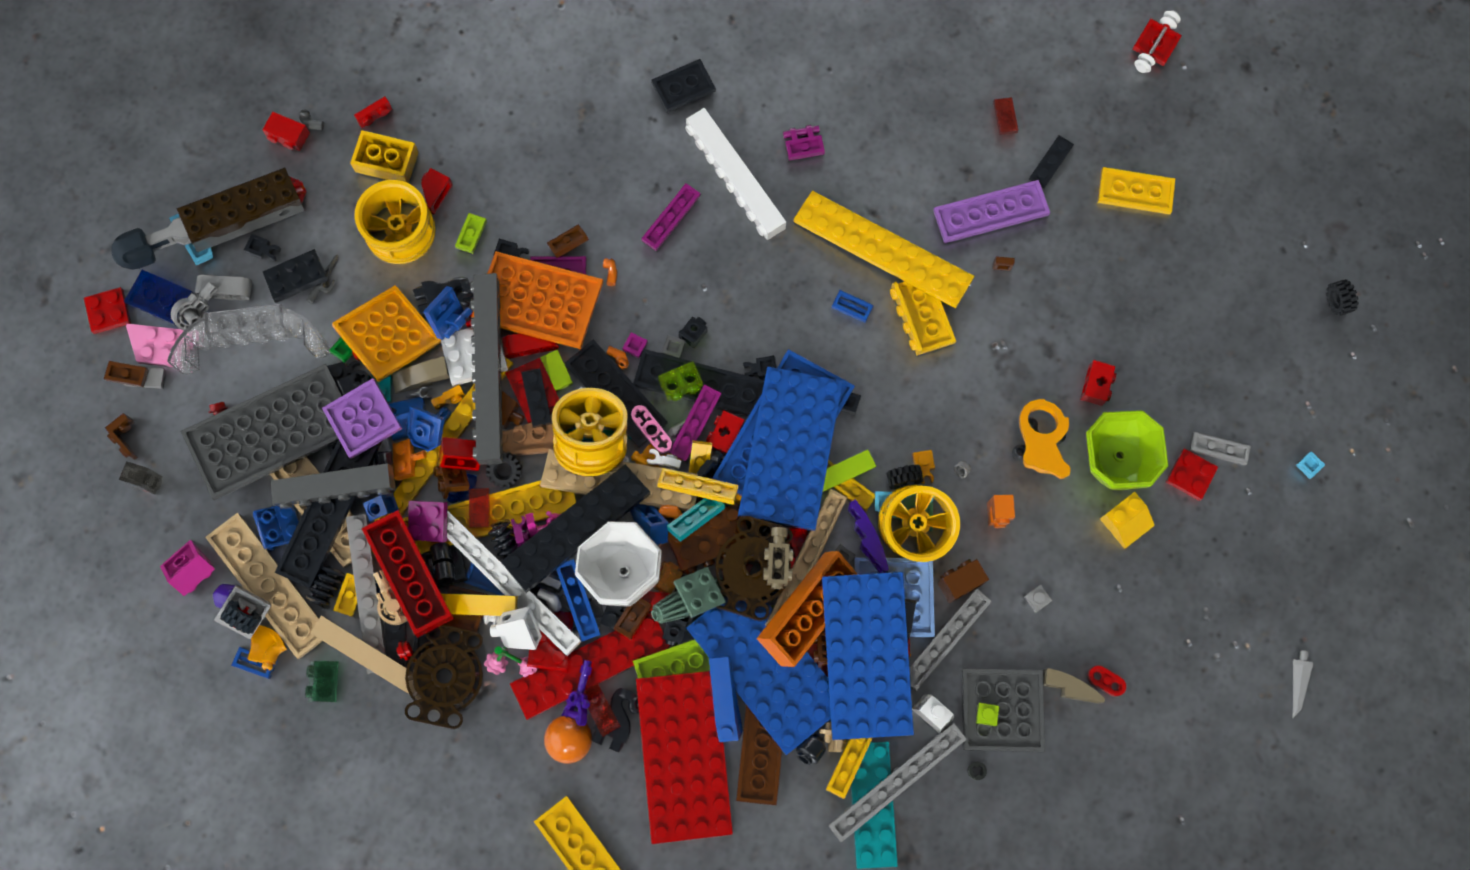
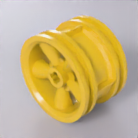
(392, 195)
(589, 412)
(948, 520)

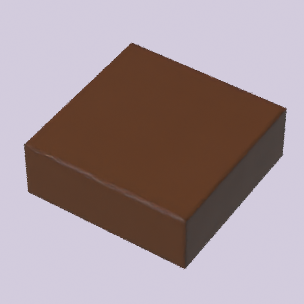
(1003, 263)

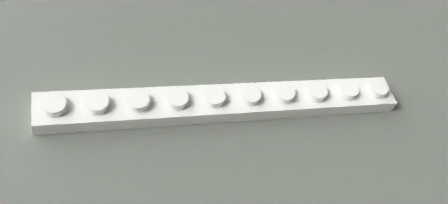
(501, 578)

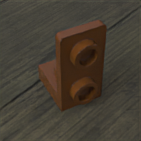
(117, 427)

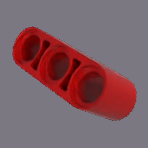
(523, 345)

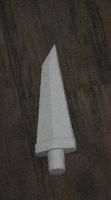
(1301, 675)

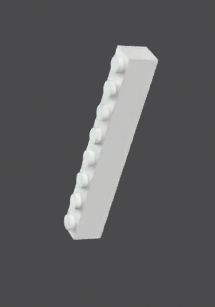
(735, 173)

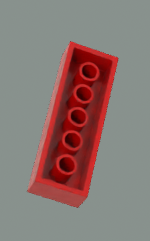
(407, 574)

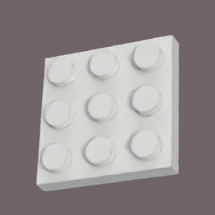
(458, 356)

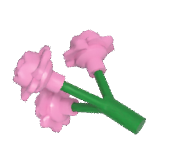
(496, 662)

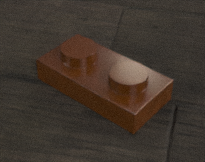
(567, 241)
(126, 374)
(632, 618)

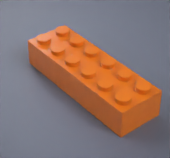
(802, 615)

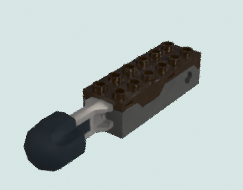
(216, 218)

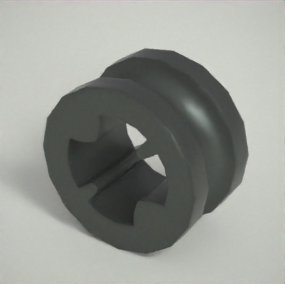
(977, 764)

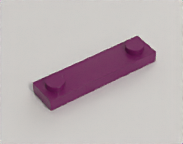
(671, 217)
(695, 422)

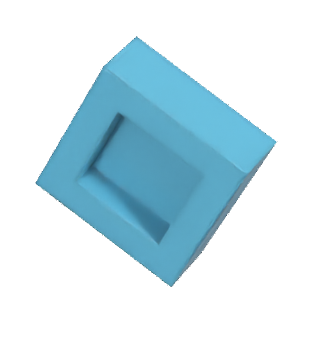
(1310, 465)

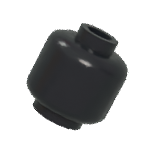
(811, 750)

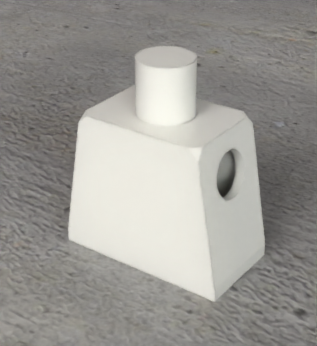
(517, 629)
(933, 712)

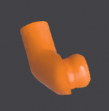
(612, 271)
(620, 357)
(670, 511)

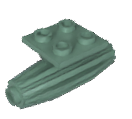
(694, 596)

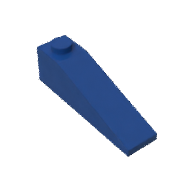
(578, 601)
(725, 700)

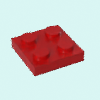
(107, 310)
(1192, 474)

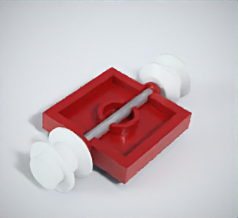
(1157, 41)

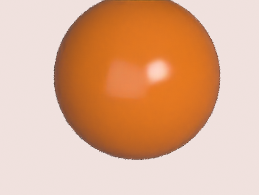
(567, 740)

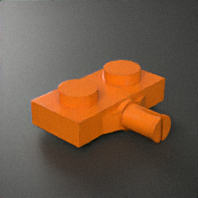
(405, 459)

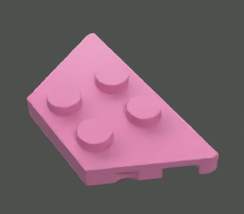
(152, 343)

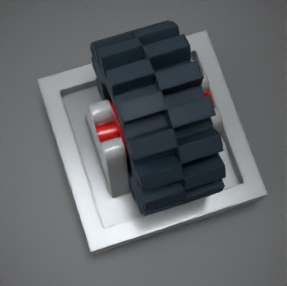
(242, 612)

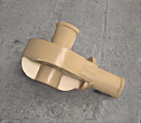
(390, 603)

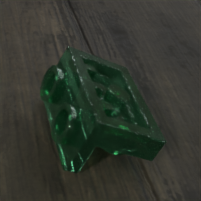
(322, 681)

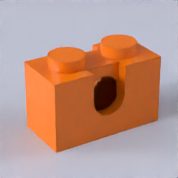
(1000, 510)

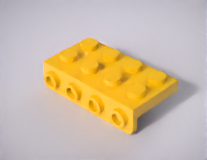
(922, 318)

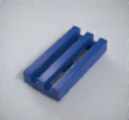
(849, 312)
(238, 657)

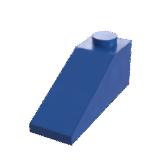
(651, 522)

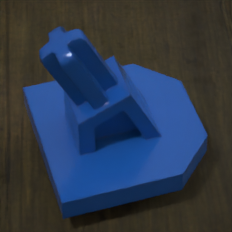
(426, 428)

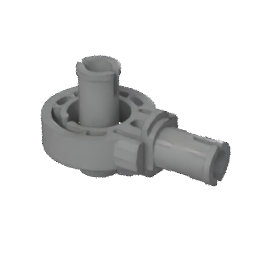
(193, 307)

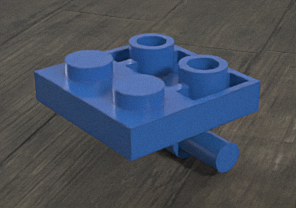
(446, 314)
(275, 526)

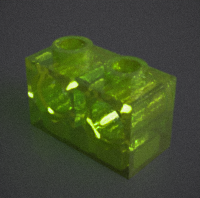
(678, 377)

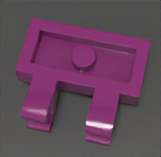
(520, 536)

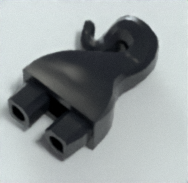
(432, 289)
(621, 734)

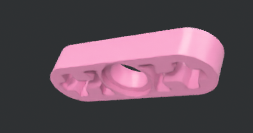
(638, 421)

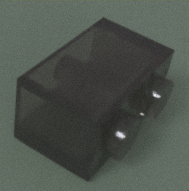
(141, 478)

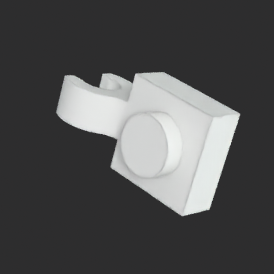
(668, 461)

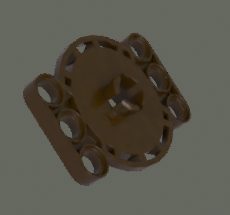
(740, 583)
(444, 695)

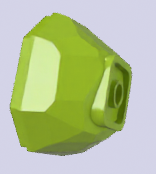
(1137, 440)

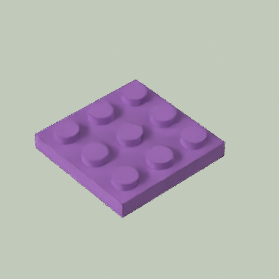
(362, 418)

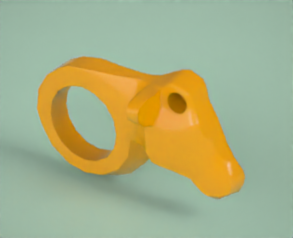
(1041, 448)

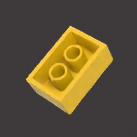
(384, 157)

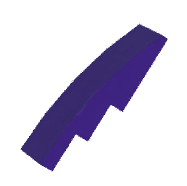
(870, 541)

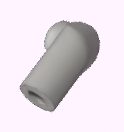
(674, 430)
(551, 599)

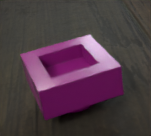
(634, 345)

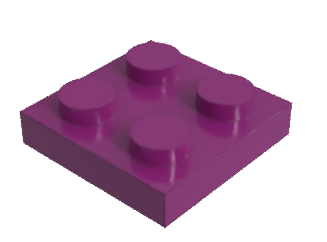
(428, 520)

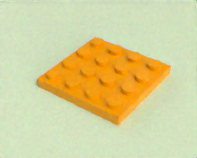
(386, 333)

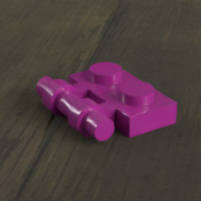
(803, 147)

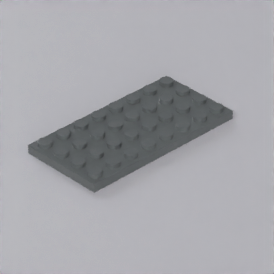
(264, 432)

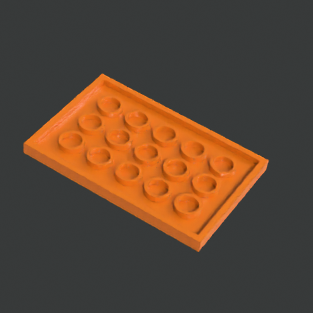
(545, 299)

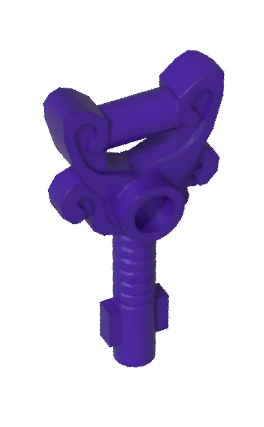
(579, 698)

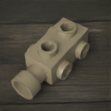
(778, 565)

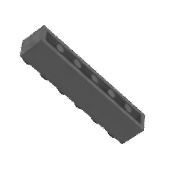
(332, 485)

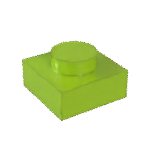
(987, 714)

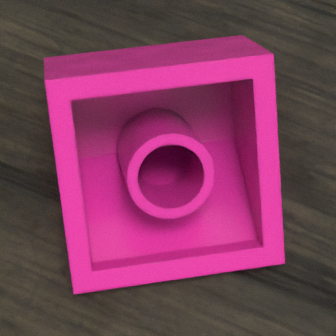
(187, 568)

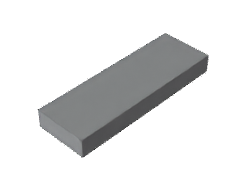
(1219, 448)

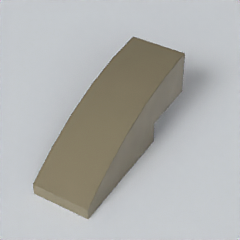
(420, 375)
(1071, 686)

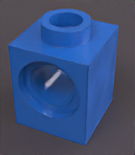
(380, 506)

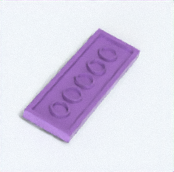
(991, 211)

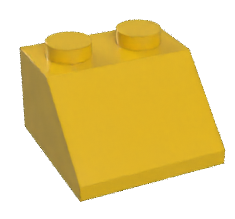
(1128, 520)

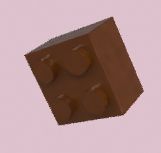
(962, 581)

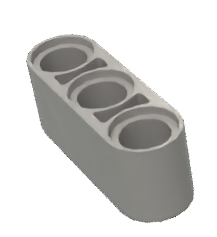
(229, 286)

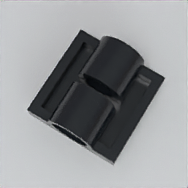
(445, 564)

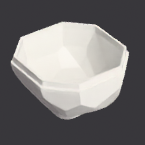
(610, 552)

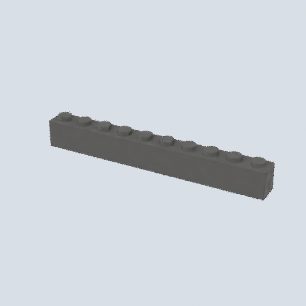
(487, 369)

